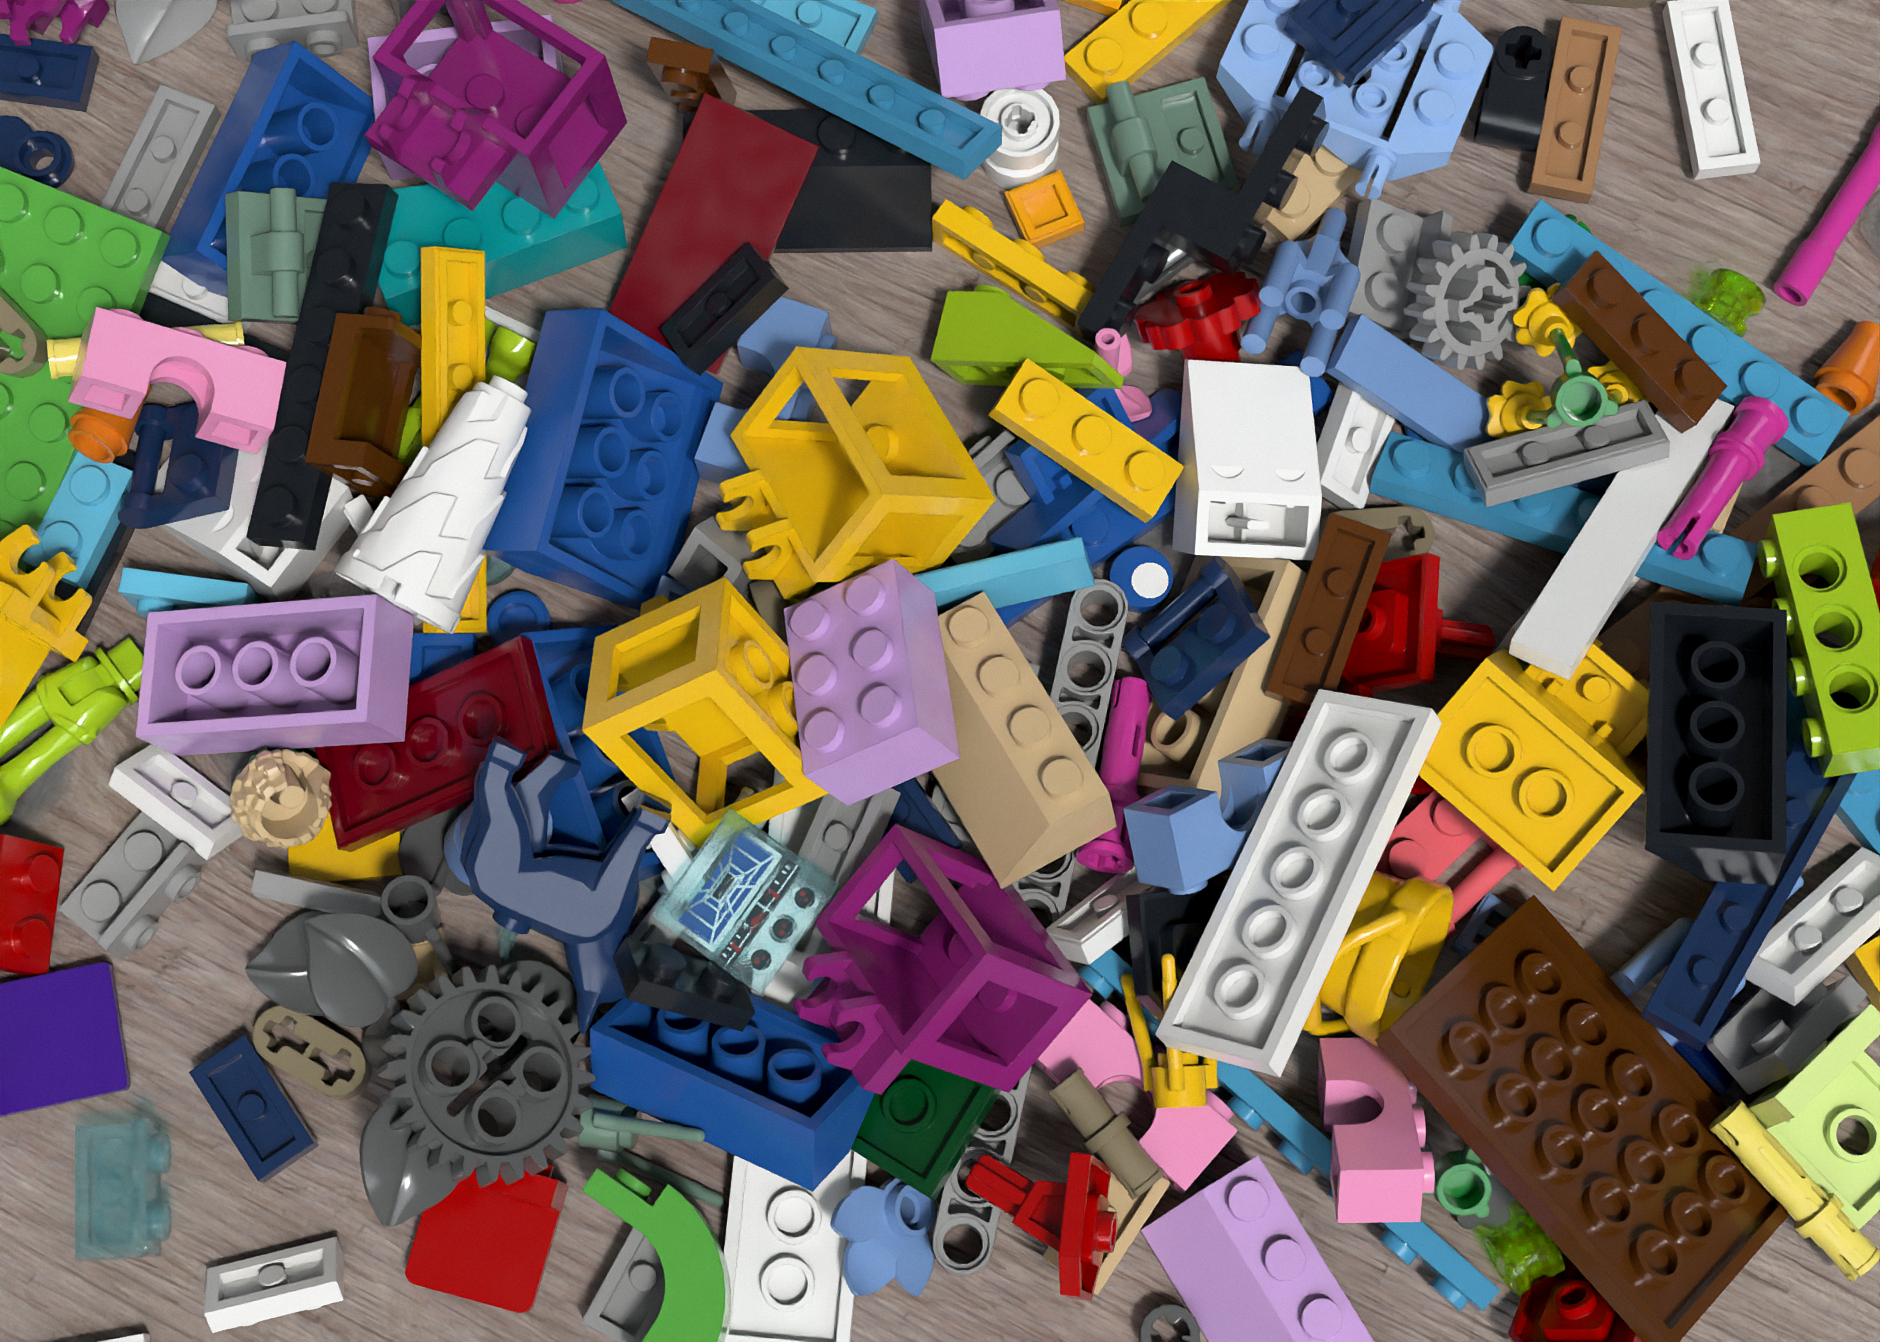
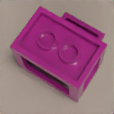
(495, 108)
(966, 996)

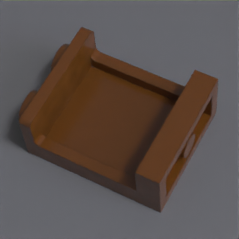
(365, 401)

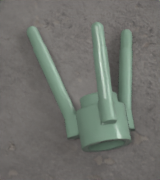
(615, 1125)

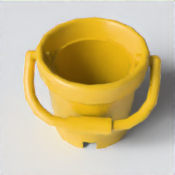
(1384, 956)

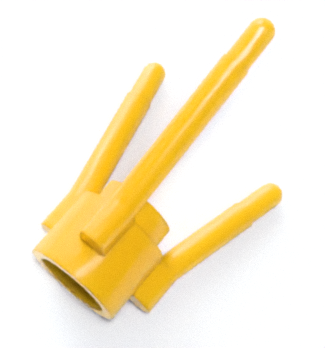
(1178, 1077)

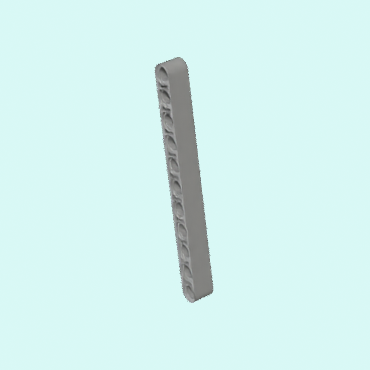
(1042, 891)

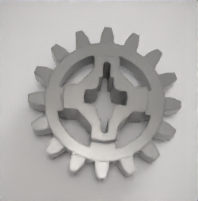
(1466, 300)

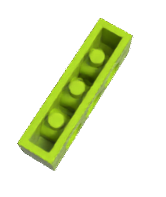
(1828, 545)

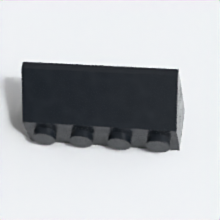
(858, 192)
(1717, 740)

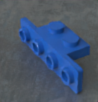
(1058, 494)

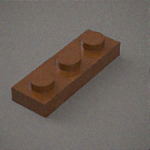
(688, 73)
(1639, 341)
(1328, 611)

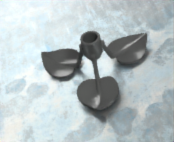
(406, 904)
(353, 977)

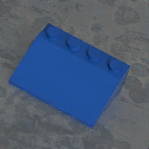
(604, 459)

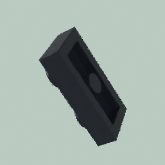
(724, 308)
(682, 984)

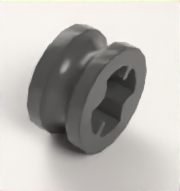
(1171, 1314)

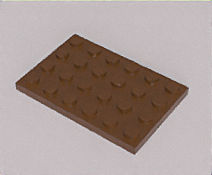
(1587, 1121)

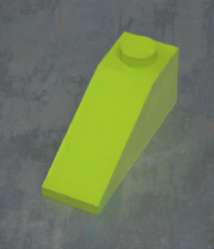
(990, 335)

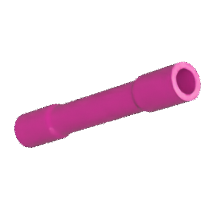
(1817, 251)

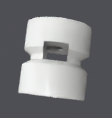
(1028, 136)

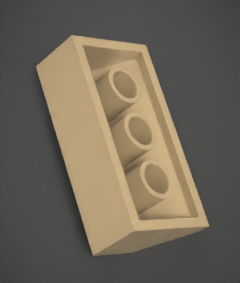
(1237, 707)
(1020, 771)

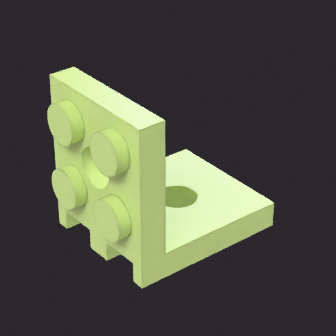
(1816, 1097)

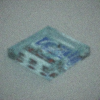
(745, 902)

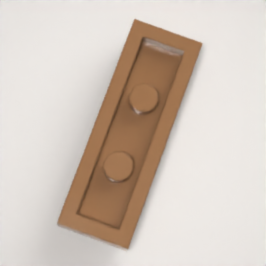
(1575, 110)

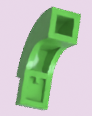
(693, 1262)

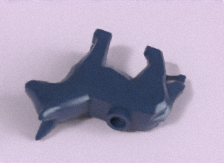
(556, 888)

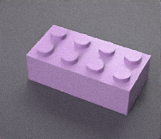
(276, 676)

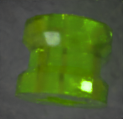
(1731, 299)
(1523, 1254)

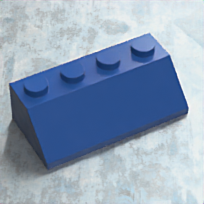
(286, 128)
(589, 805)
(750, 1091)

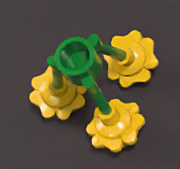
(1575, 396)

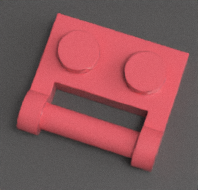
(1432, 841)

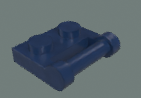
(197, 473)
(1206, 648)

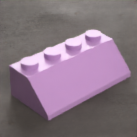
(1251, 1265)

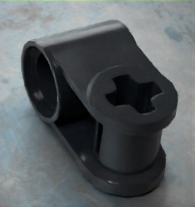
(1513, 97)

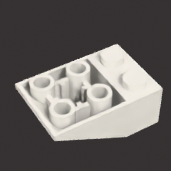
(1247, 463)
(222, 537)

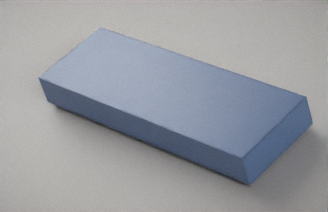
(1409, 386)

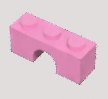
(231, 385)
(1376, 1134)
(1179, 1138)

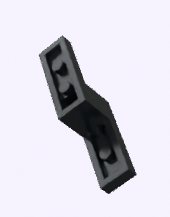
(1206, 217)

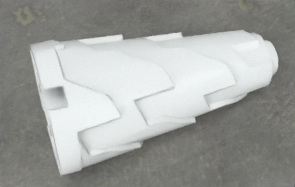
(431, 532)

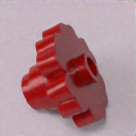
(1201, 317)

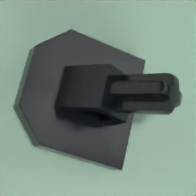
(1164, 925)

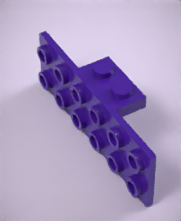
(60, 1039)

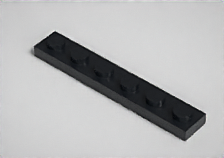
(340, 280)

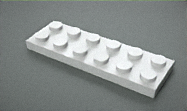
(1299, 881)

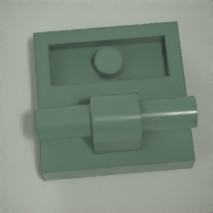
(1147, 131)
(270, 253)

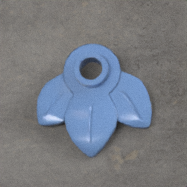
(885, 1237)

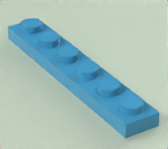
(1556, 245)
(1439, 483)

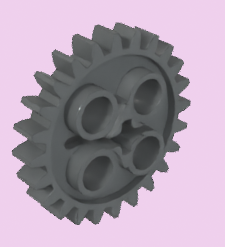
(527, 1120)

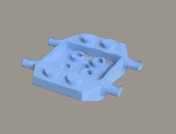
(1359, 114)

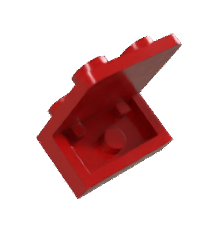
(27, 904)
(489, 1240)

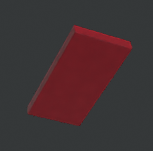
(725, 189)
(447, 735)

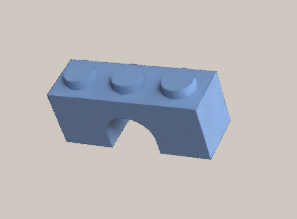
(764, 349)
(1188, 834)

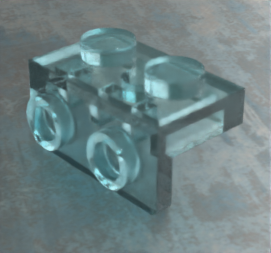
(120, 1190)

